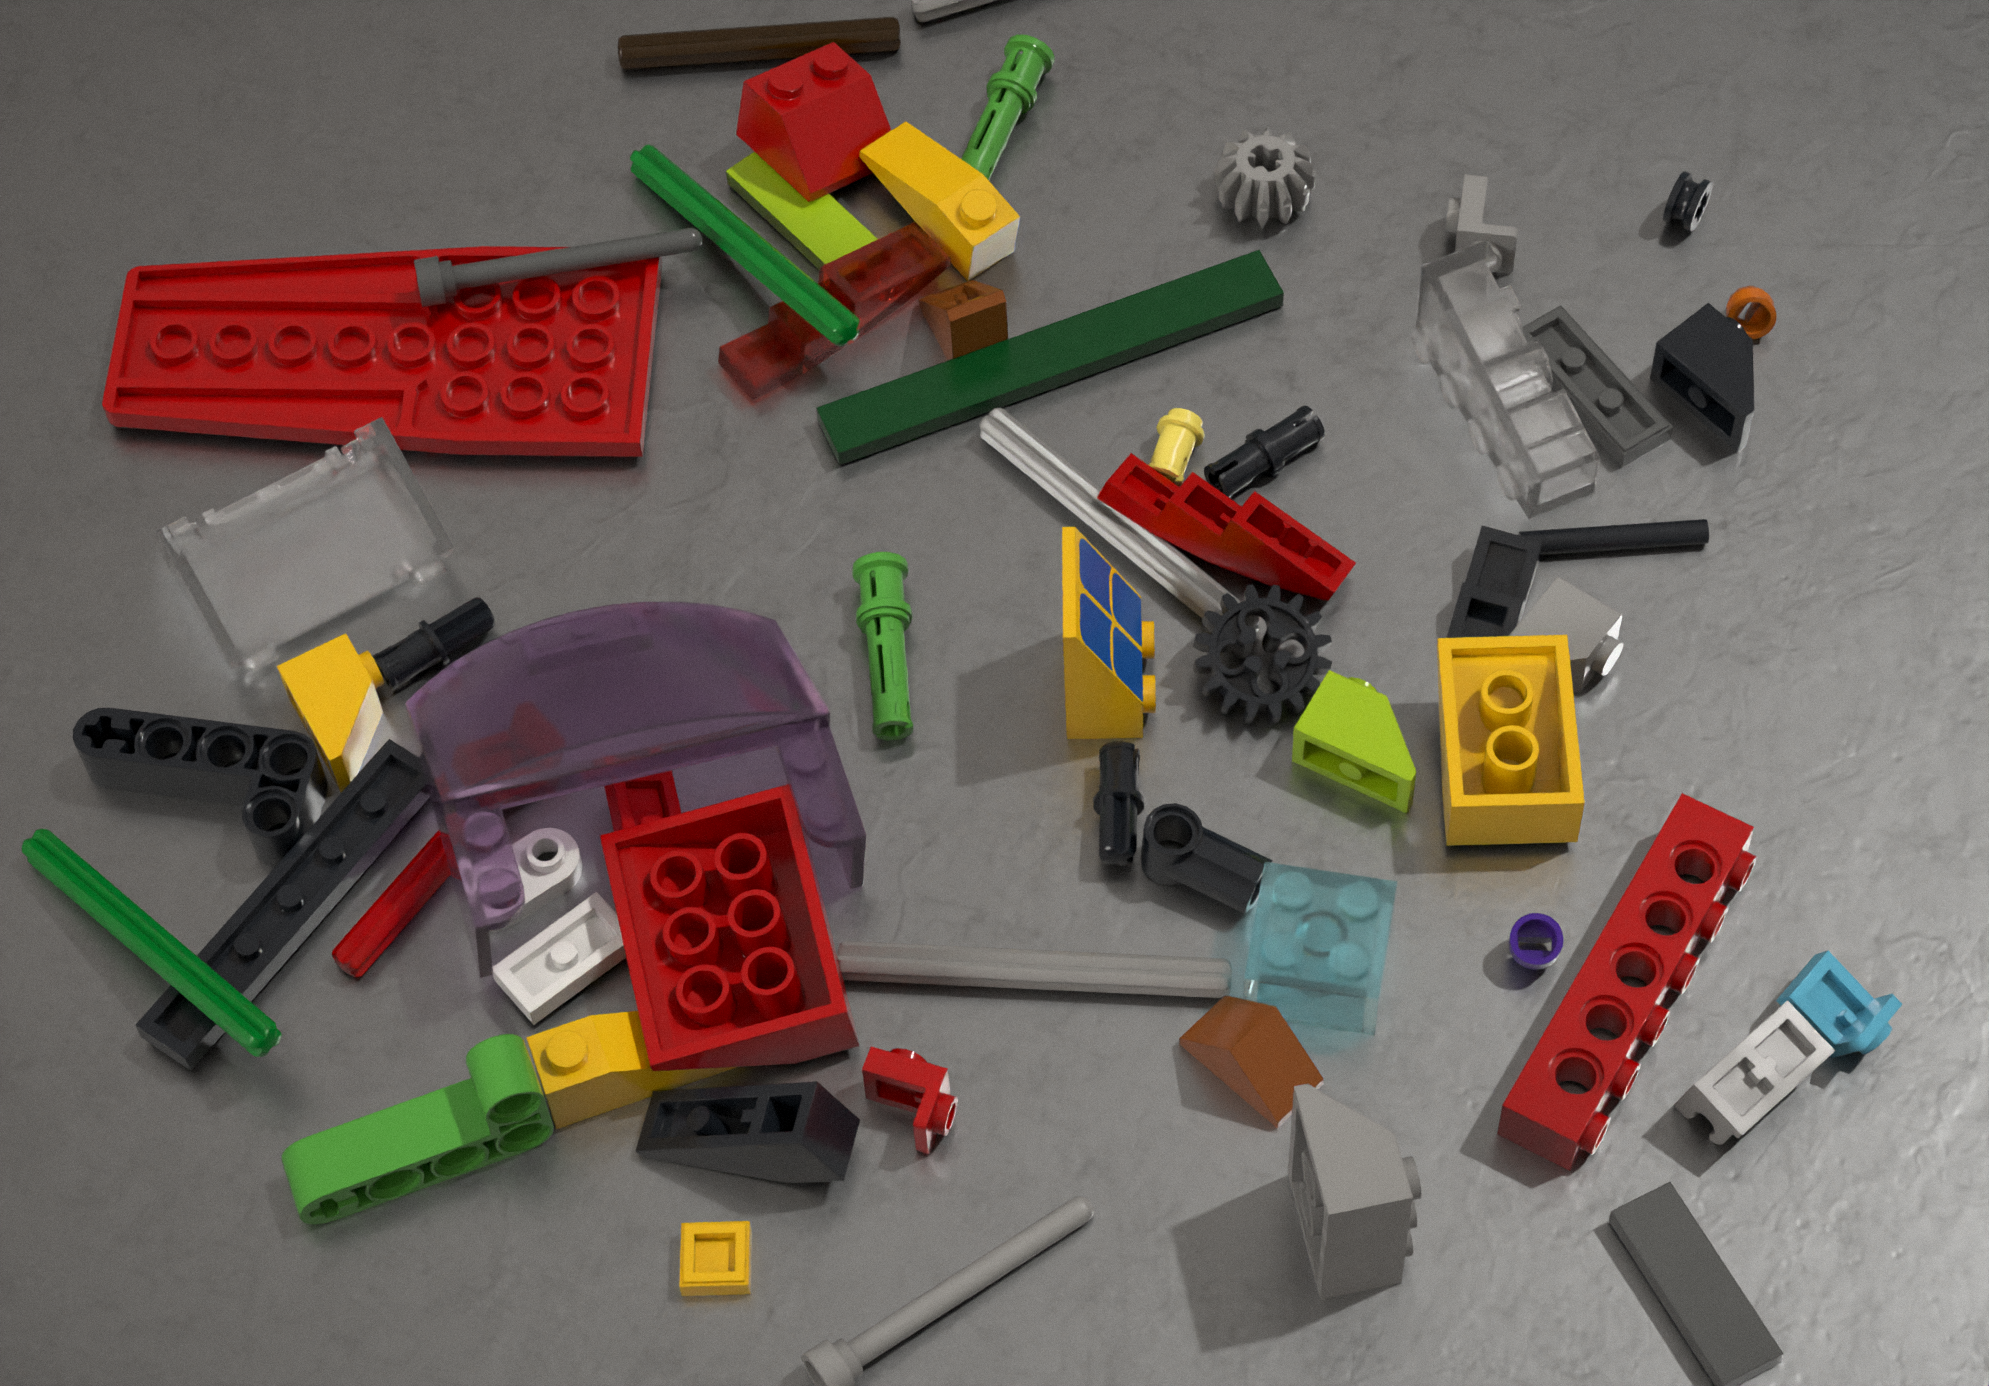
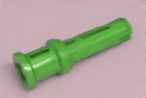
(1009, 95)
(884, 620)

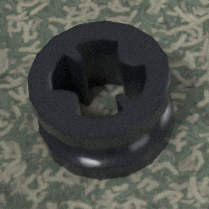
(1687, 201)

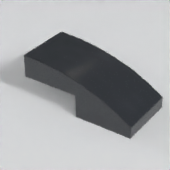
(1496, 585)

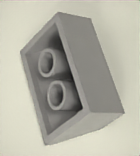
(1350, 1194)

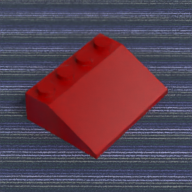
(728, 937)

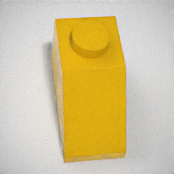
(336, 703)

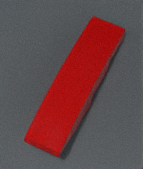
(1246, 539)

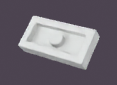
(562, 959)

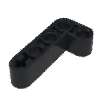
(128, 750)

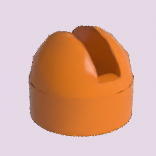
(1760, 315)

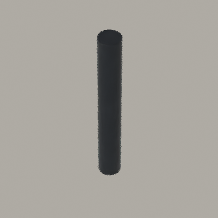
(1621, 536)

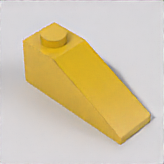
(945, 198)
(600, 1067)

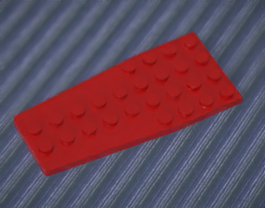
(344, 340)

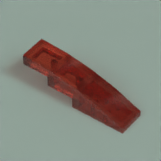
(866, 281)

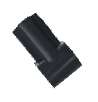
(1205, 863)

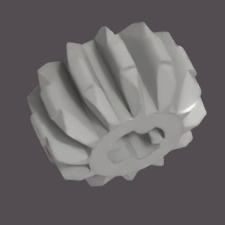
(1264, 176)

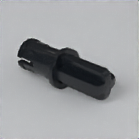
(434, 642)
(1118, 802)

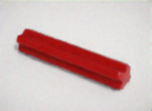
(393, 909)

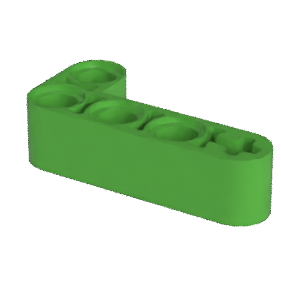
(423, 1138)

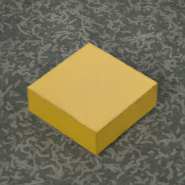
(715, 1258)

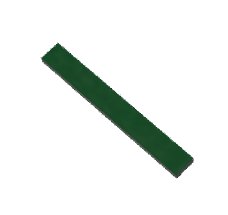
(1049, 357)

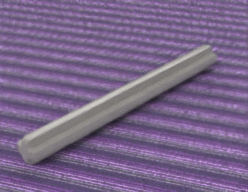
(1079, 495)
(1035, 969)

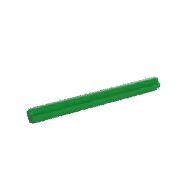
(745, 246)
(152, 943)

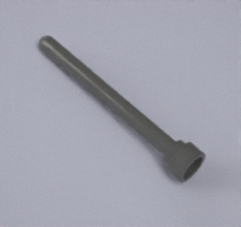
(441, 279)

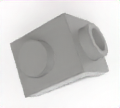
(1466, 220)

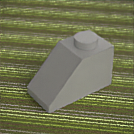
(1586, 621)

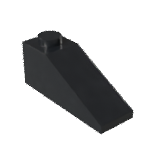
(752, 1131)

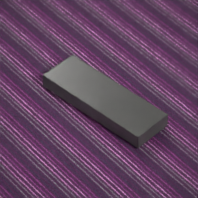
(1598, 389)
(1695, 1287)

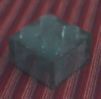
(1320, 946)

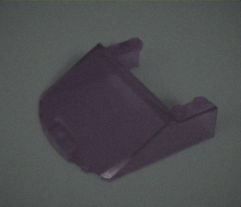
(607, 703)

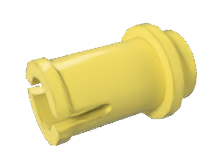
(1179, 434)

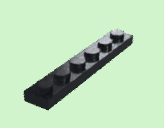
(295, 896)

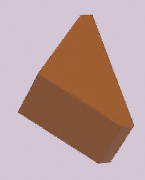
(966, 317)
(1253, 1054)

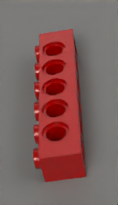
(1691, 842)

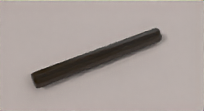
(756, 42)

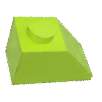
(1355, 741)

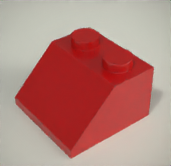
(813, 120)

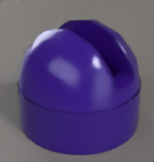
(1536, 929)

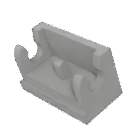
(1756, 1074)

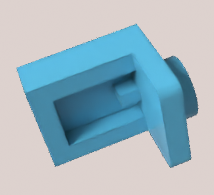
(1840, 1006)

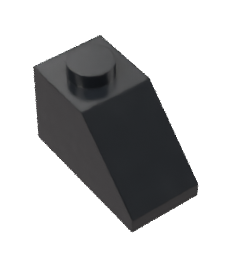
(1710, 372)

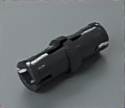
(1265, 452)

